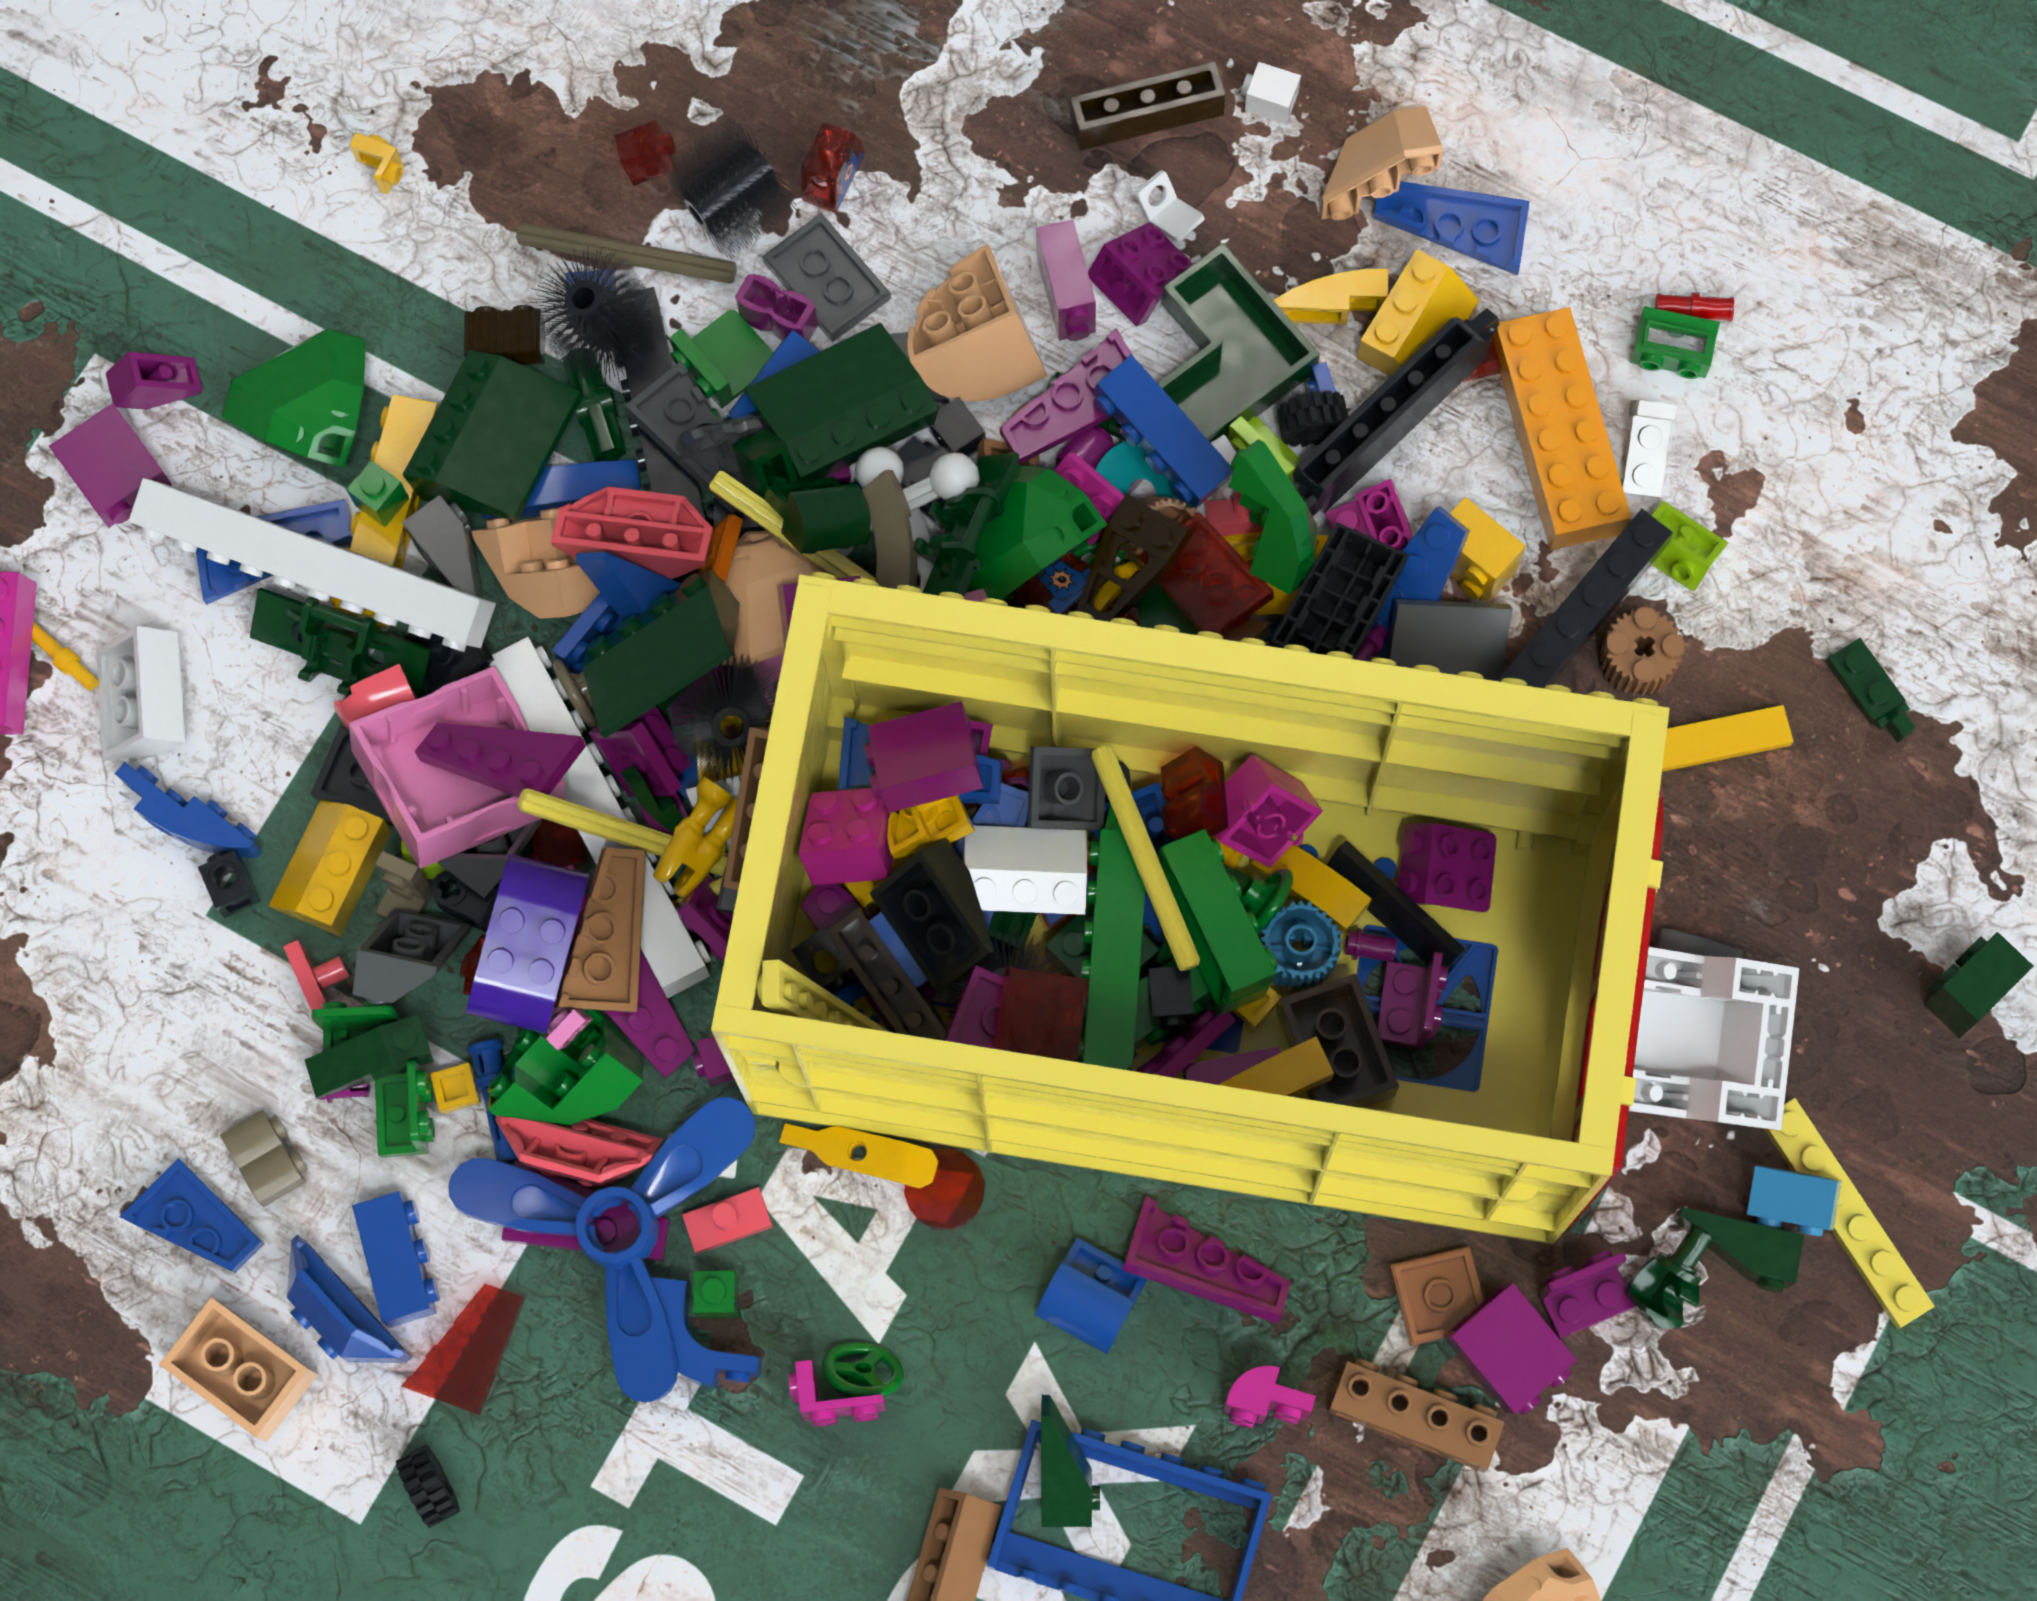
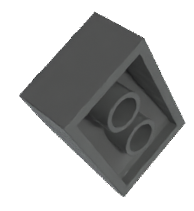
(444, 542)

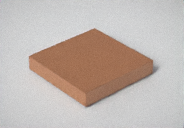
(1436, 1293)

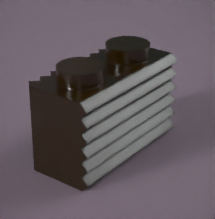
(506, 333)

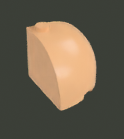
(973, 334)

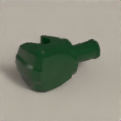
(1669, 1280)

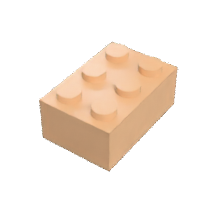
(238, 1369)

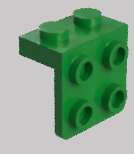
(722, 356)
(345, 1023)
(403, 1114)

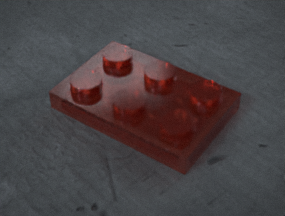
(1212, 581)
(1041, 1014)

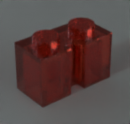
(1194, 794)

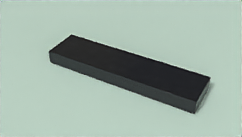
(1395, 908)

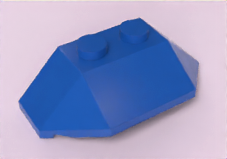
(336, 1311)

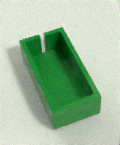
(1224, 934)

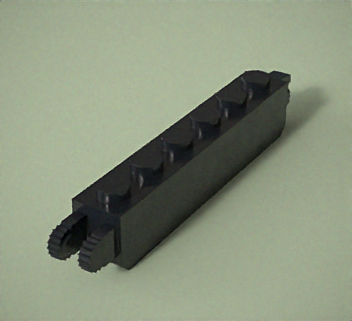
(1393, 410)

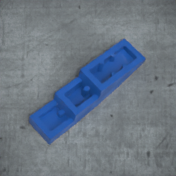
(572, 482)

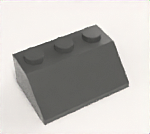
(404, 954)

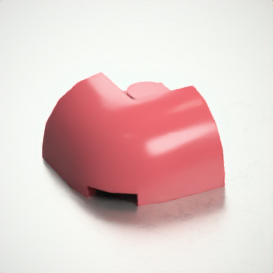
(375, 694)

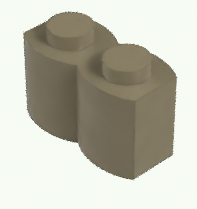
(264, 1158)

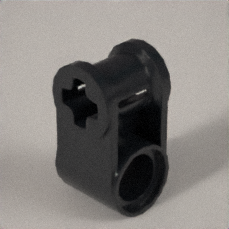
(467, 905)

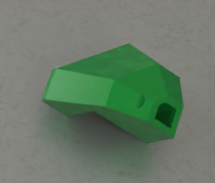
(304, 397)
(1039, 526)
(1289, 531)
(566, 1083)

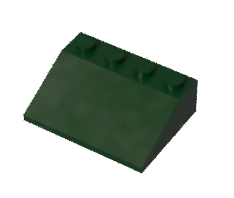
(844, 403)
(491, 436)
(660, 650)

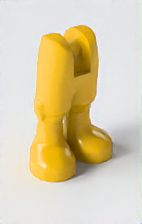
(690, 844)

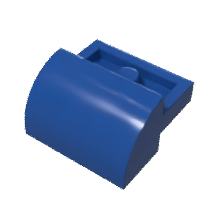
(1090, 1296)

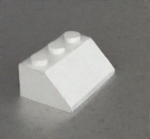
(140, 694)
(1028, 868)

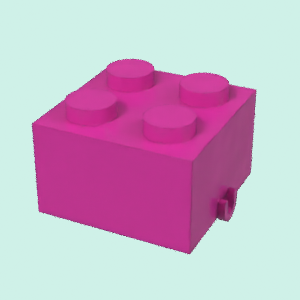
(1266, 811)
(845, 837)

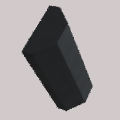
(1341, 594)

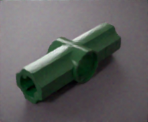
(596, 411)

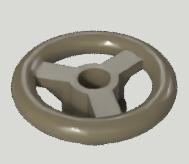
(577, 691)

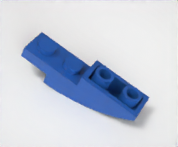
(188, 822)

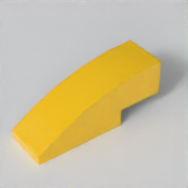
(1333, 296)
(1321, 886)
(1287, 1072)

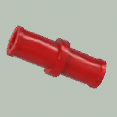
(1698, 306)

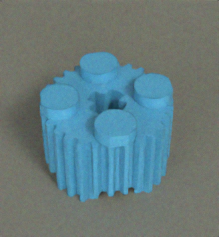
(1316, 935)

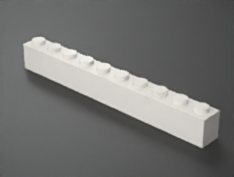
(312, 563)
(664, 936)

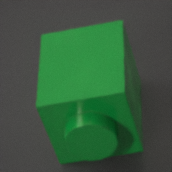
(377, 493)
(715, 1294)

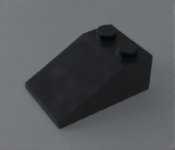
(936, 913)

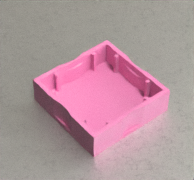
(430, 806)

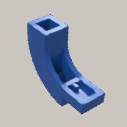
(694, 1360)

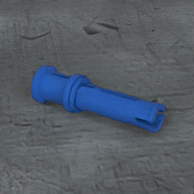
(488, 1065)

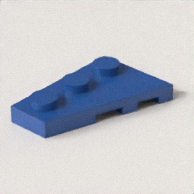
(193, 1217)

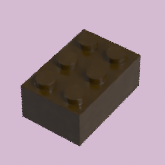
(1348, 1037)

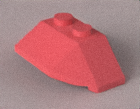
(637, 526)
(582, 1151)

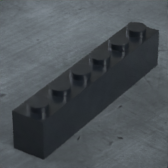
(1591, 602)

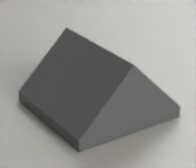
(1064, 789)
(484, 864)

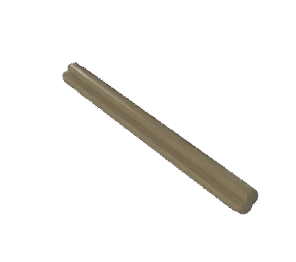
(636, 254)

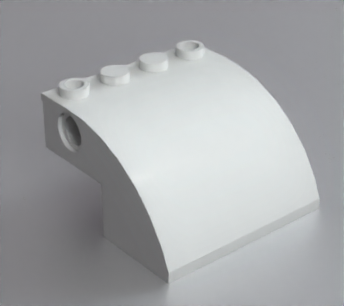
(1714, 1039)

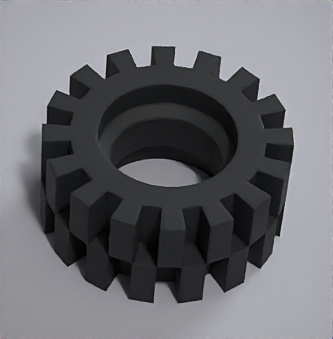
(1311, 417)
(427, 1486)

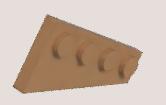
(606, 948)

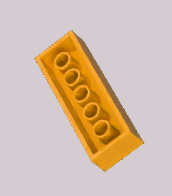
(1560, 429)

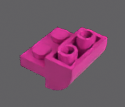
(1376, 514)
(1257, 1392)

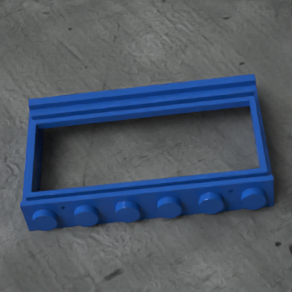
(1101, 1580)

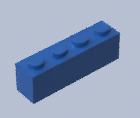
(1162, 432)

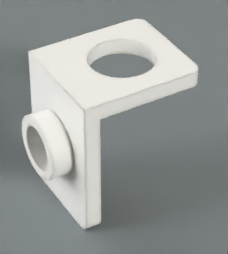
(1169, 213)

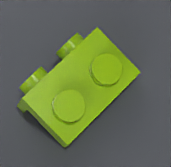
(1245, 433)

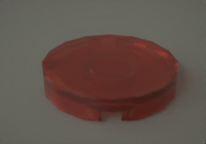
(952, 1196)

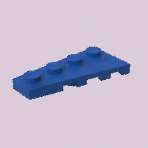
(322, 521)

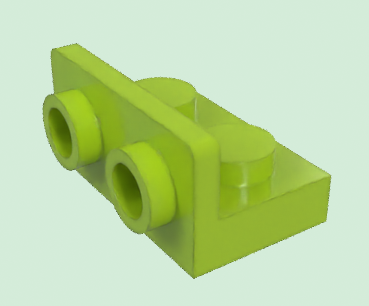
(1691, 548)

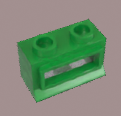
(1674, 343)

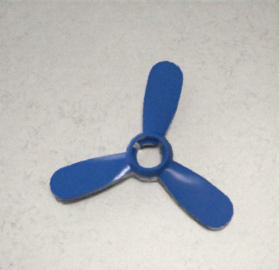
(635, 1315)

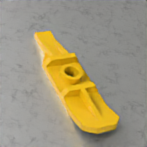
(883, 1159)

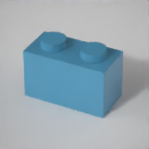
(1794, 1199)

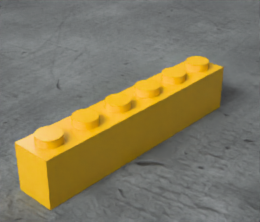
(402, 431)

